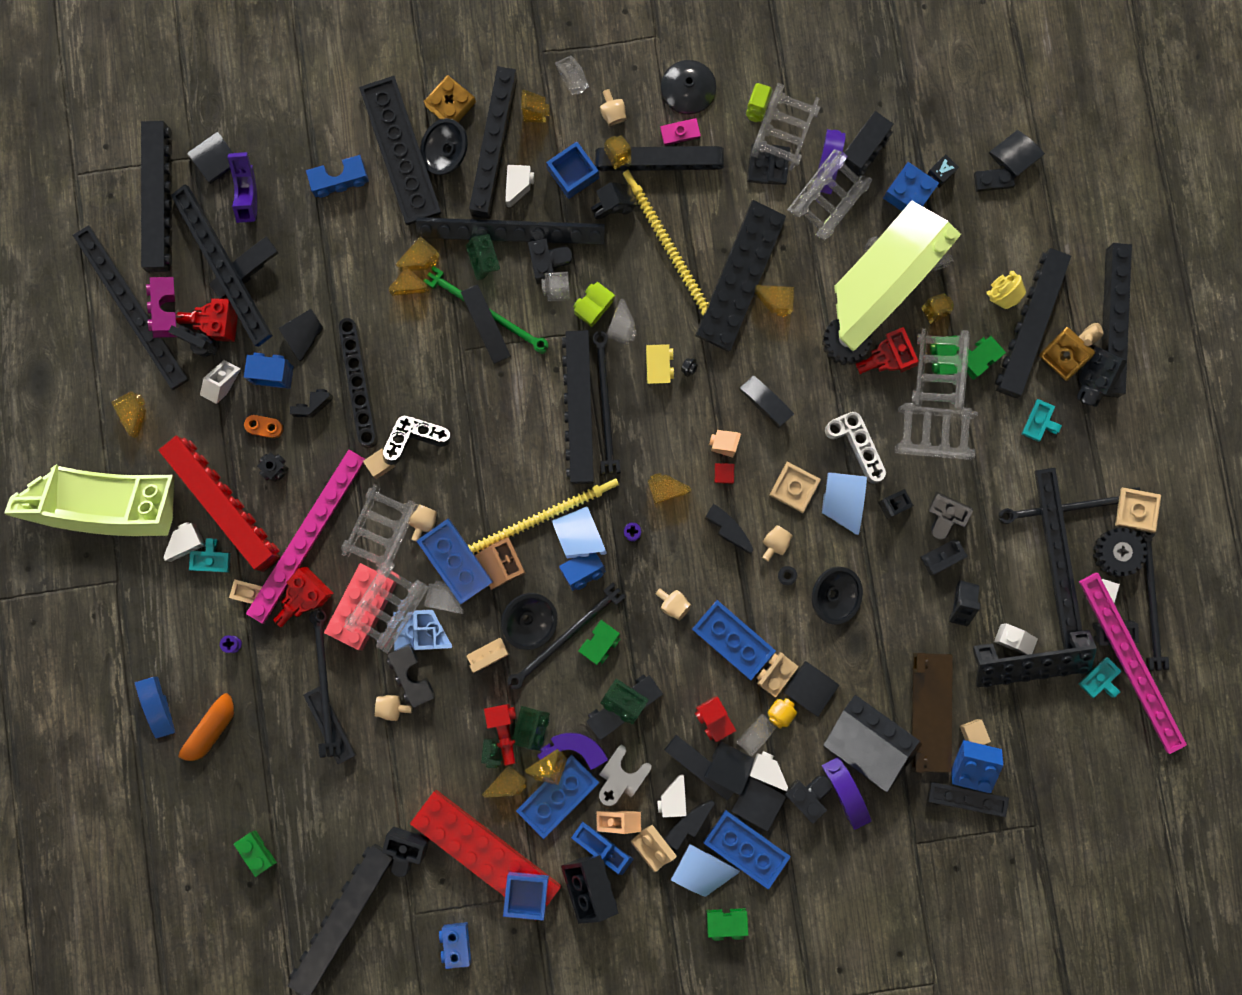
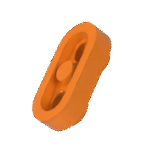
(263, 425)

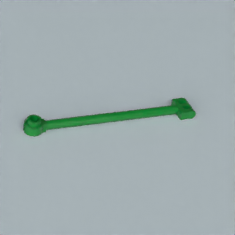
(437, 280)

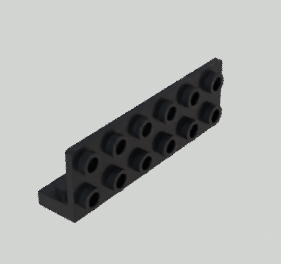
(1035, 666)

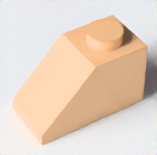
(725, 442)
(619, 821)

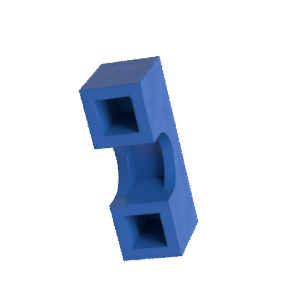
(352, 175)

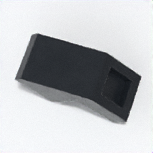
(318, 401)

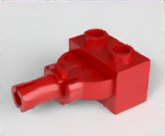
(214, 319)
(893, 353)
(302, 595)
(501, 717)

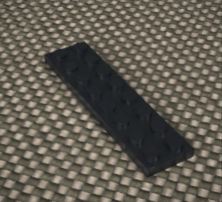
(400, 150)
(740, 276)

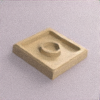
(794, 487)
(1138, 510)

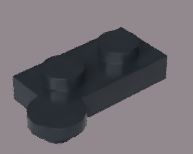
(993, 180)

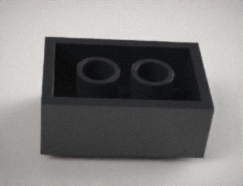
(868, 143)
(589, 889)

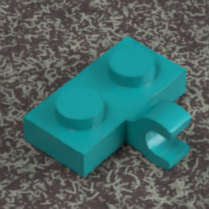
(1040, 420)
(210, 559)
(1101, 678)

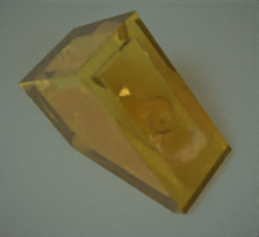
(534, 107)
(617, 151)
(418, 257)
(776, 298)
(937, 307)
(130, 411)
(666, 488)
(506, 784)

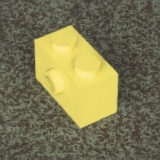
(658, 363)

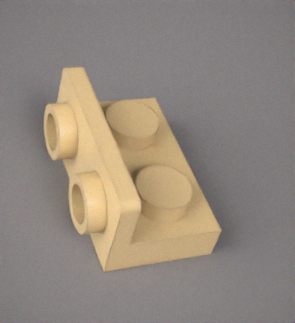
(487, 655)
(777, 674)
(653, 848)

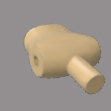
(613, 110)
(1092, 334)
(422, 520)
(777, 542)
(675, 604)
(390, 706)

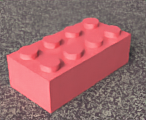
(355, 591)

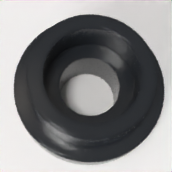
(689, 367)
(793, 573)

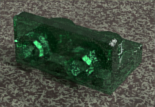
(482, 256)
(624, 701)
(531, 728)
(489, 750)

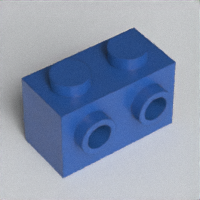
(582, 570)
(456, 945)

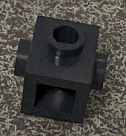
(279, 468)

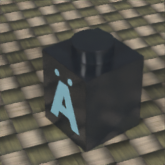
(943, 170)

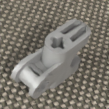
(619, 780)

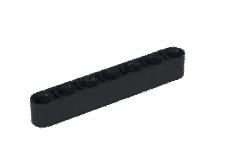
(666, 159)
(354, 374)

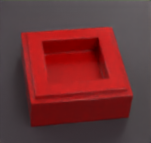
(724, 473)

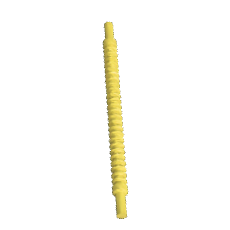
(637, 190)
(596, 491)

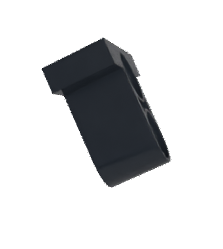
(965, 603)

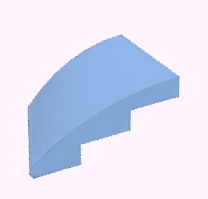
(845, 500)
(578, 534)
(423, 632)
(702, 871)

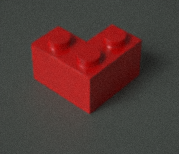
(715, 719)

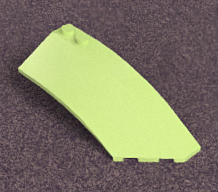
(890, 271)

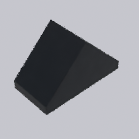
(895, 504)

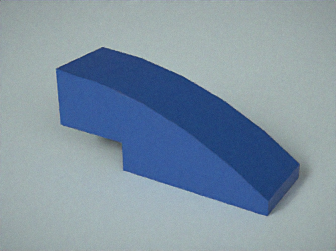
(155, 706)
(599, 845)

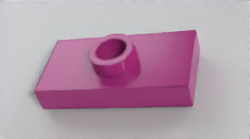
(680, 132)

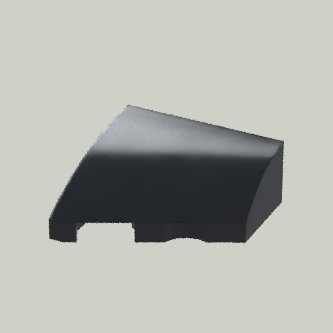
(301, 332)

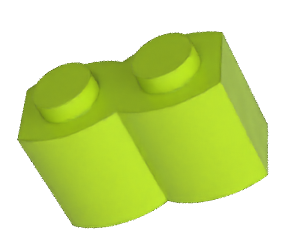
(758, 102)
(593, 304)

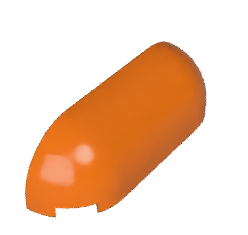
(208, 729)

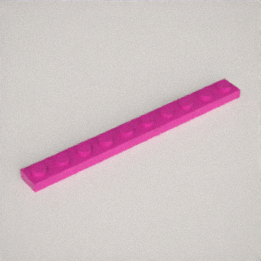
(305, 536)
(1132, 663)

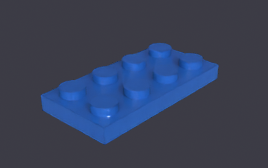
(454, 561)
(733, 640)
(554, 802)
(746, 849)

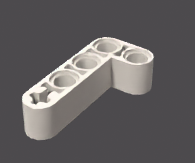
(859, 449)

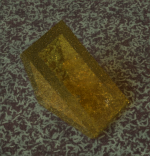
(408, 284)
(549, 768)

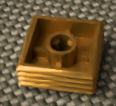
(445, 91)
(1069, 365)

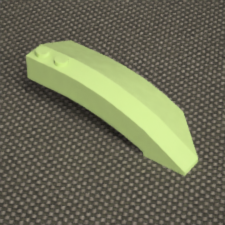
(97, 502)

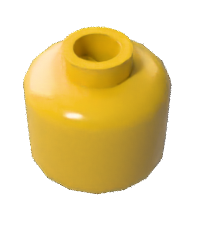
(782, 713)

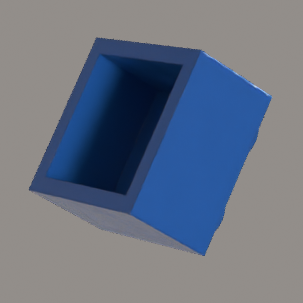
(572, 170)
(910, 186)
(268, 371)
(977, 766)
(526, 896)

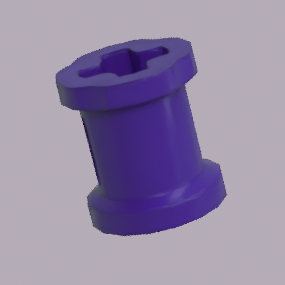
(628, 528)
(227, 639)

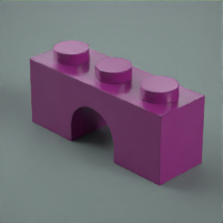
(161, 291)

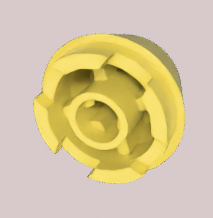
(1007, 290)

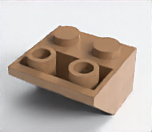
(501, 563)

